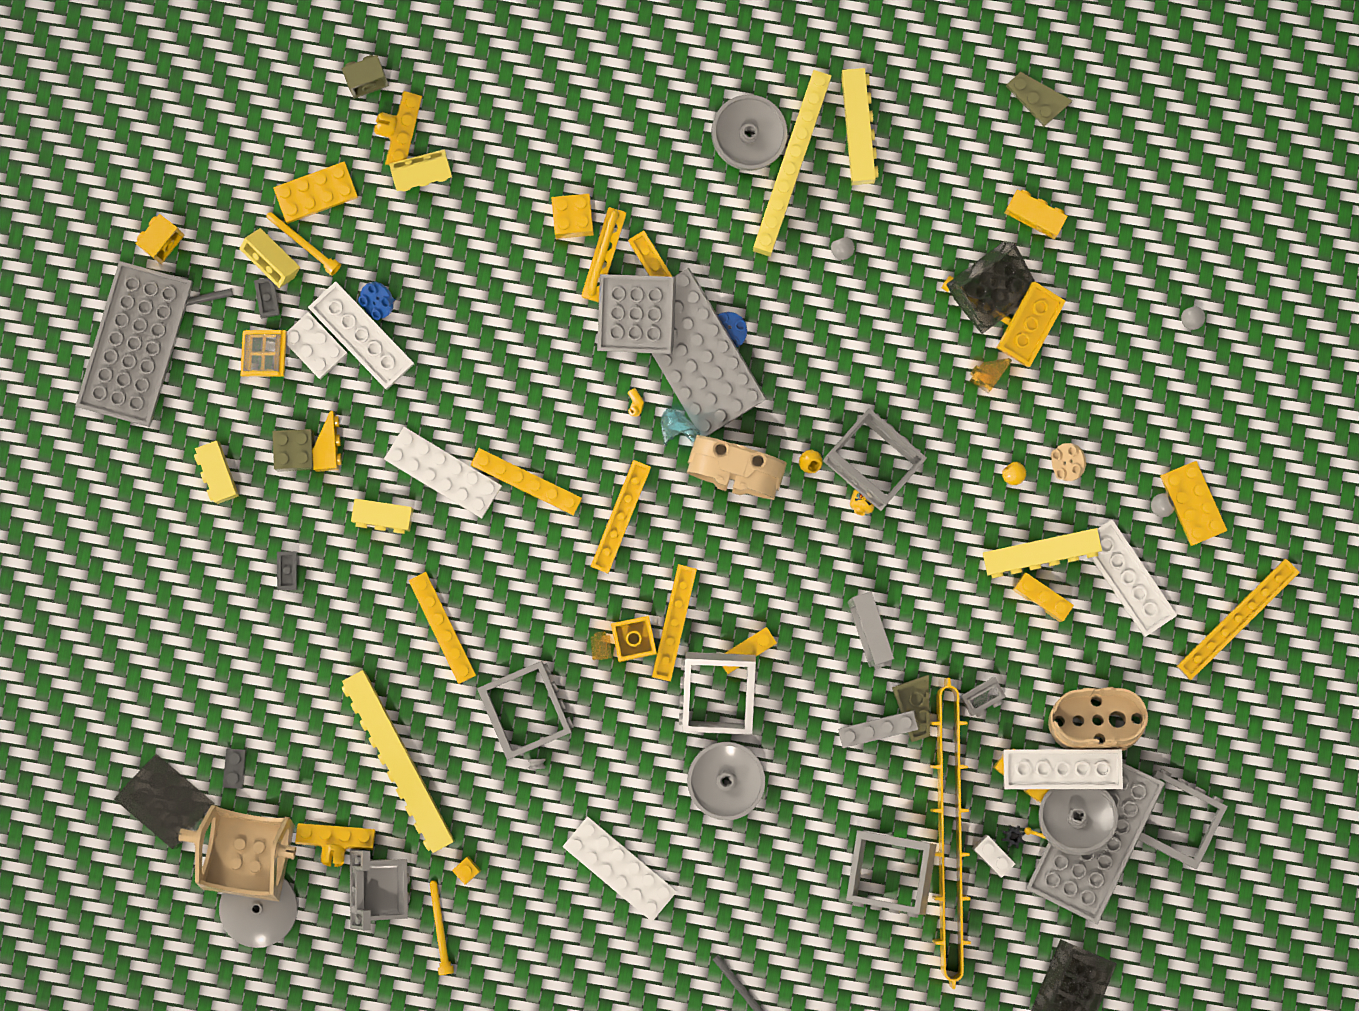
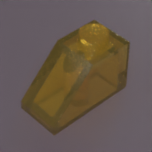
(989, 373)

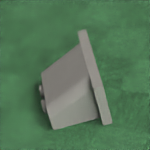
(377, 889)

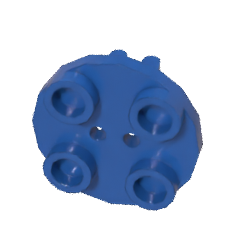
(375, 306)
(739, 328)

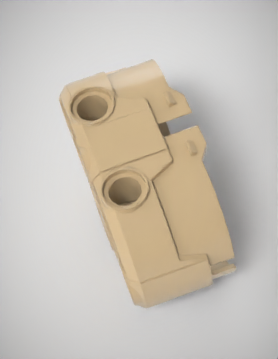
(721, 461)
(1112, 702)

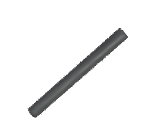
(210, 296)
(737, 984)

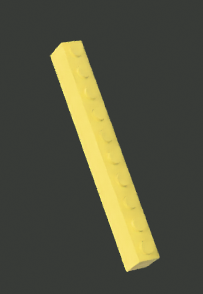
(792, 163)
(397, 759)

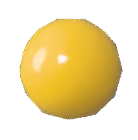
(810, 461)
(1014, 473)

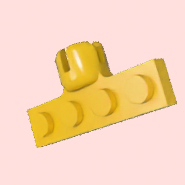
(399, 127)
(335, 840)

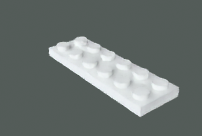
(361, 335)
(443, 472)
(1131, 581)
(1063, 769)
(619, 869)

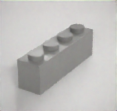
(878, 729)

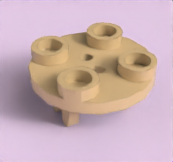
(1070, 470)

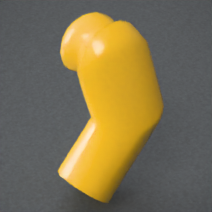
(637, 403)

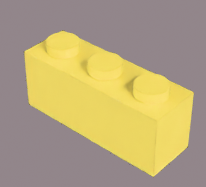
(420, 170)
(269, 258)
(216, 472)
(382, 516)

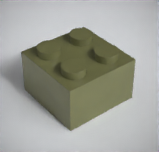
(365, 76)
(293, 450)

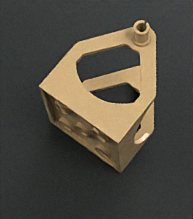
(243, 853)

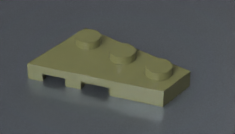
(1037, 98)
(915, 696)

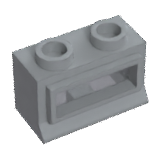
(982, 697)

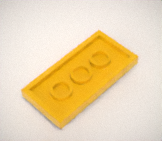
(315, 192)
(1031, 324)
(1193, 503)

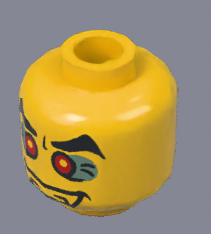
(860, 504)

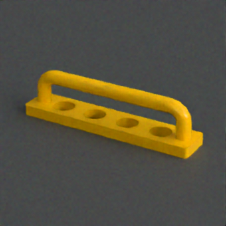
(606, 236)

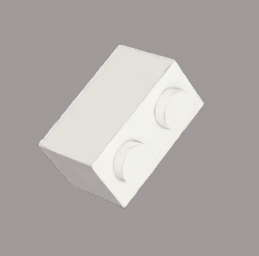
(993, 856)

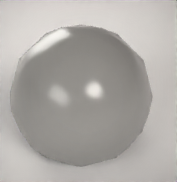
(842, 248)
(1193, 318)
(1162, 505)

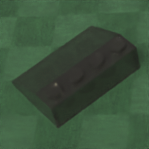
(992, 286)
(164, 801)
(1074, 980)

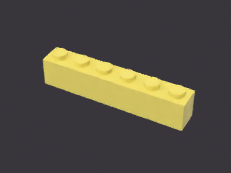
(858, 126)
(1042, 552)

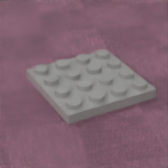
(636, 314)

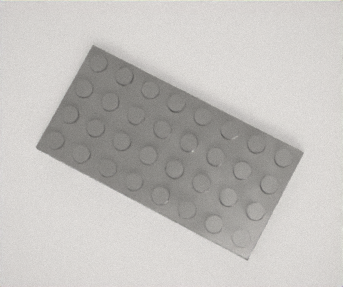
(134, 344)
(705, 362)
(1088, 881)

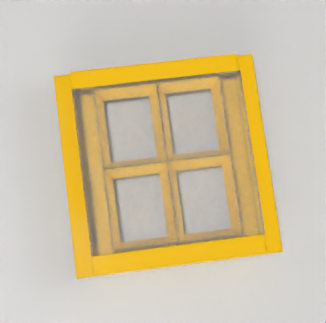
(263, 353)

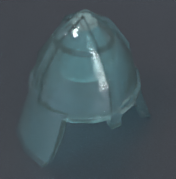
(676, 423)

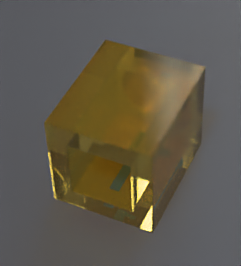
(601, 646)

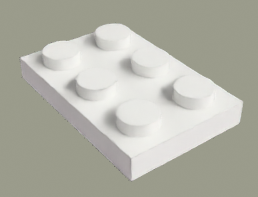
(314, 345)

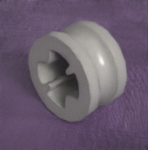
(536, 764)

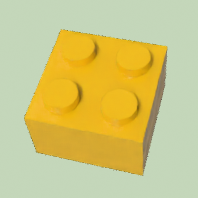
(572, 216)
(159, 238)
(633, 639)

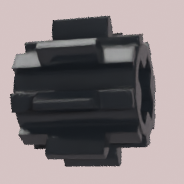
(1018, 839)

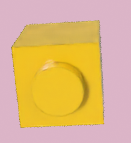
(466, 870)

